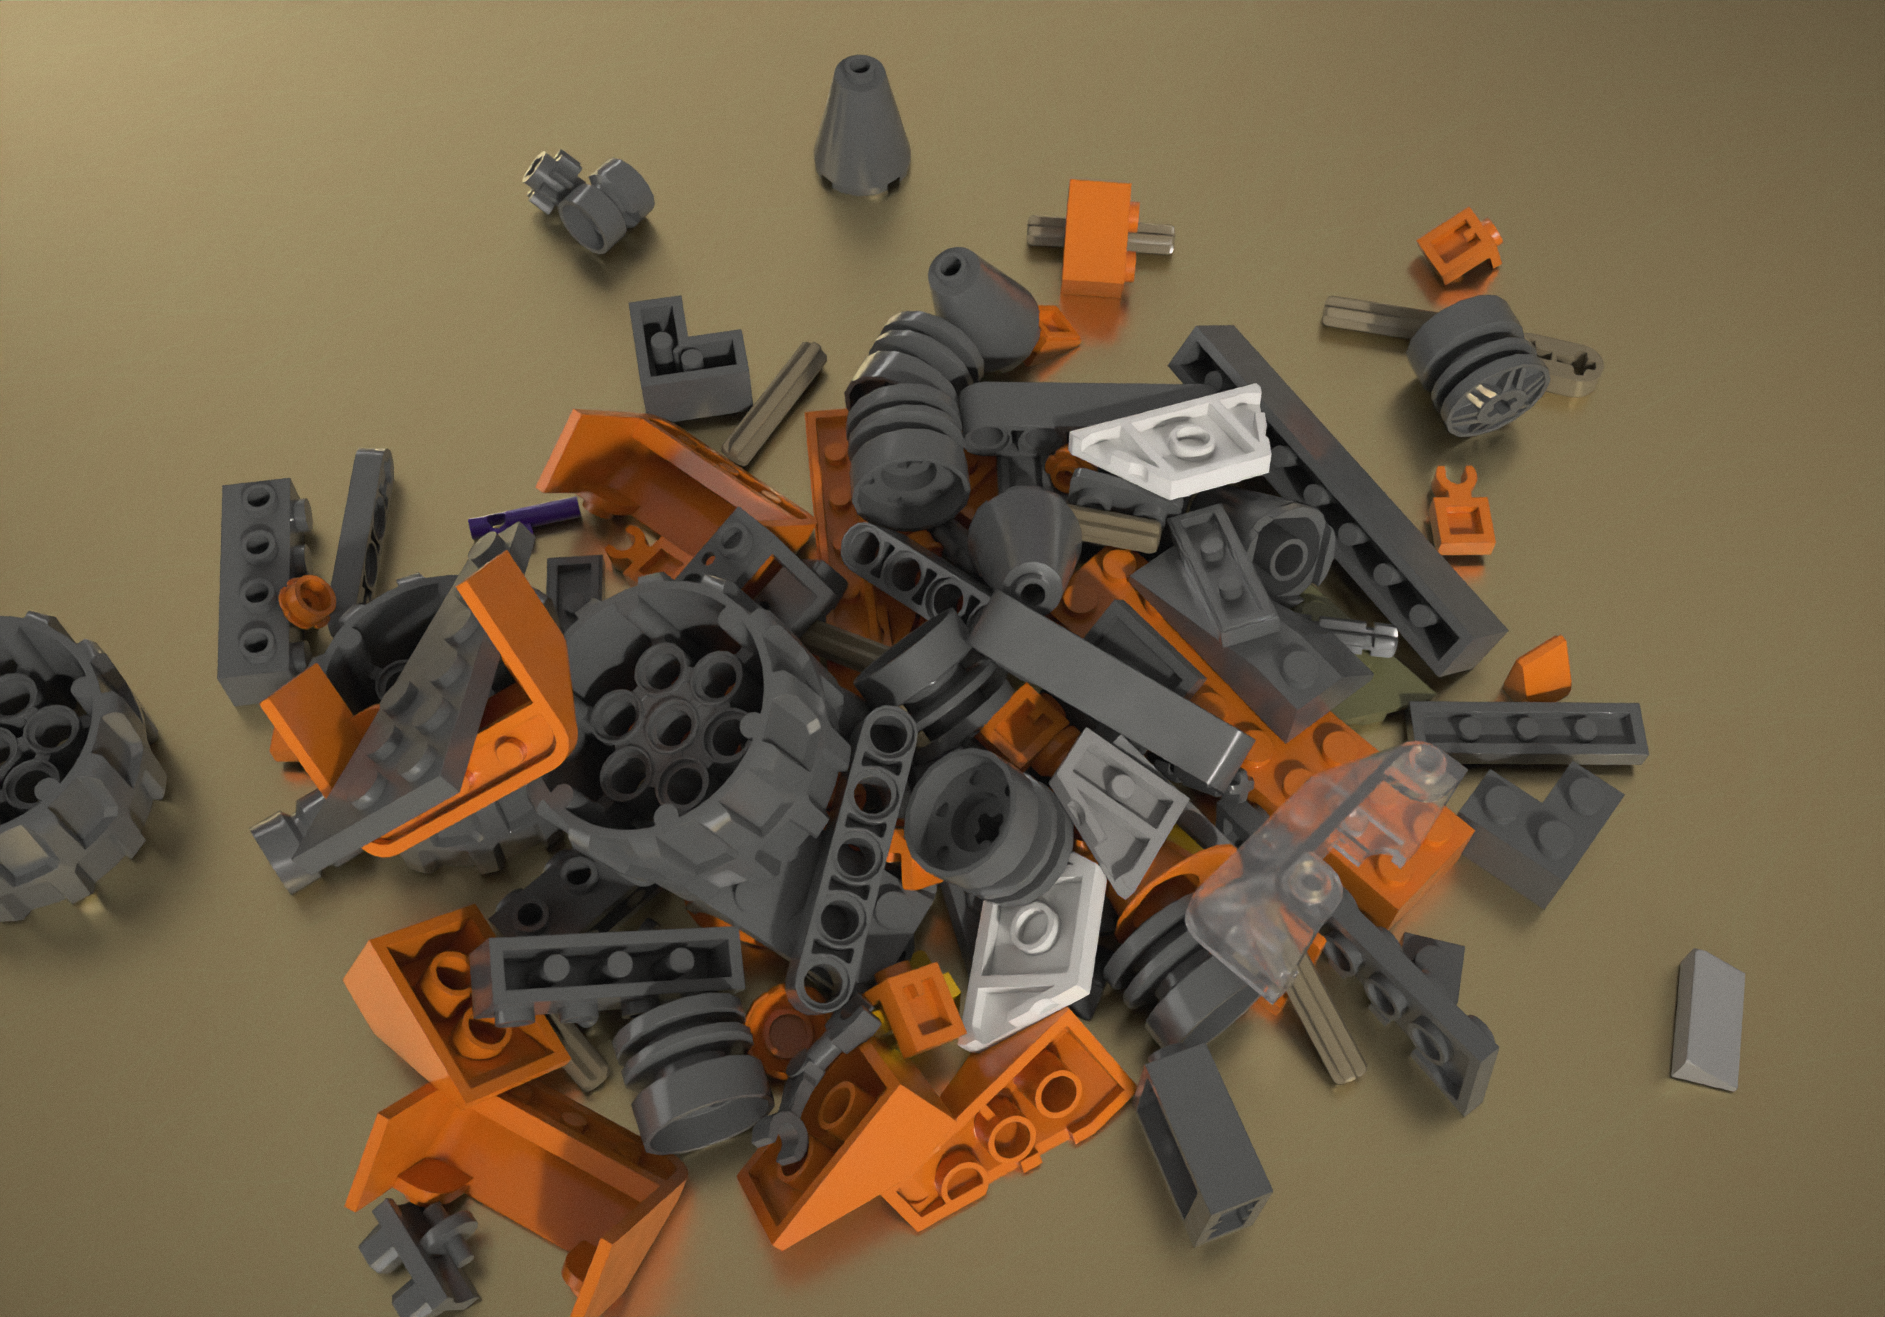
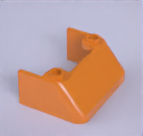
(666, 482)
(521, 732)
(537, 1164)

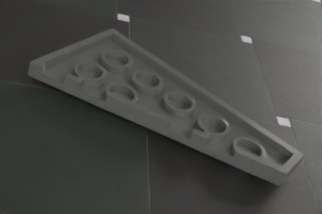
(424, 725)

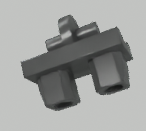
(432, 1251)

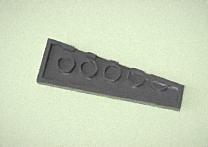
(1450, 1046)

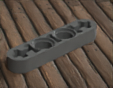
(362, 531)

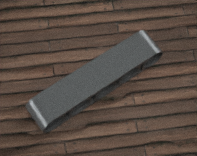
(1040, 415)
(897, 568)
(1110, 691)
(830, 883)

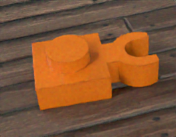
(1457, 519)
(646, 560)

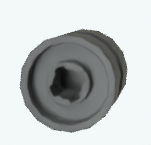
(603, 210)
(281, 836)

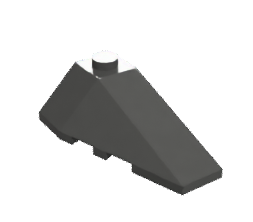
(1282, 676)

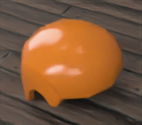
(782, 1030)

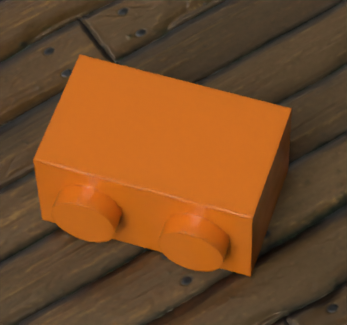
(1097, 238)

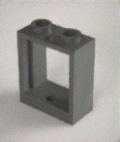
(741, 549)
(1200, 1143)

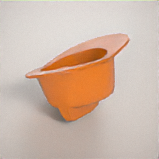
(1168, 878)

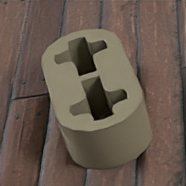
(1560, 359)

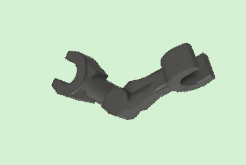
(844, 1032)

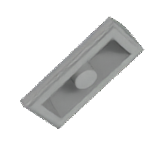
(1708, 1021)

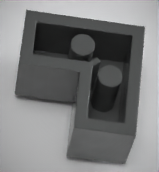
(687, 374)
(1535, 842)

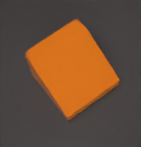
(1055, 336)
(1541, 673)

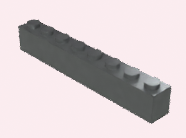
(1373, 536)

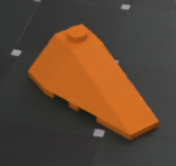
(1011, 1109)

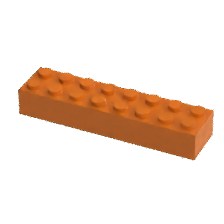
(1278, 769)

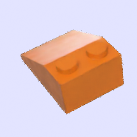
(420, 1004)
(866, 1130)

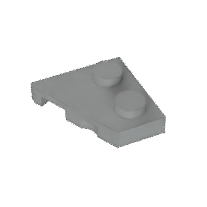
(1116, 808)

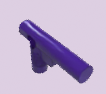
(529, 516)

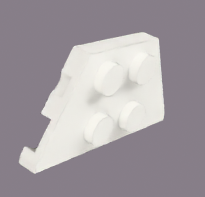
(1183, 444)
(1034, 956)

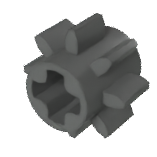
(552, 179)

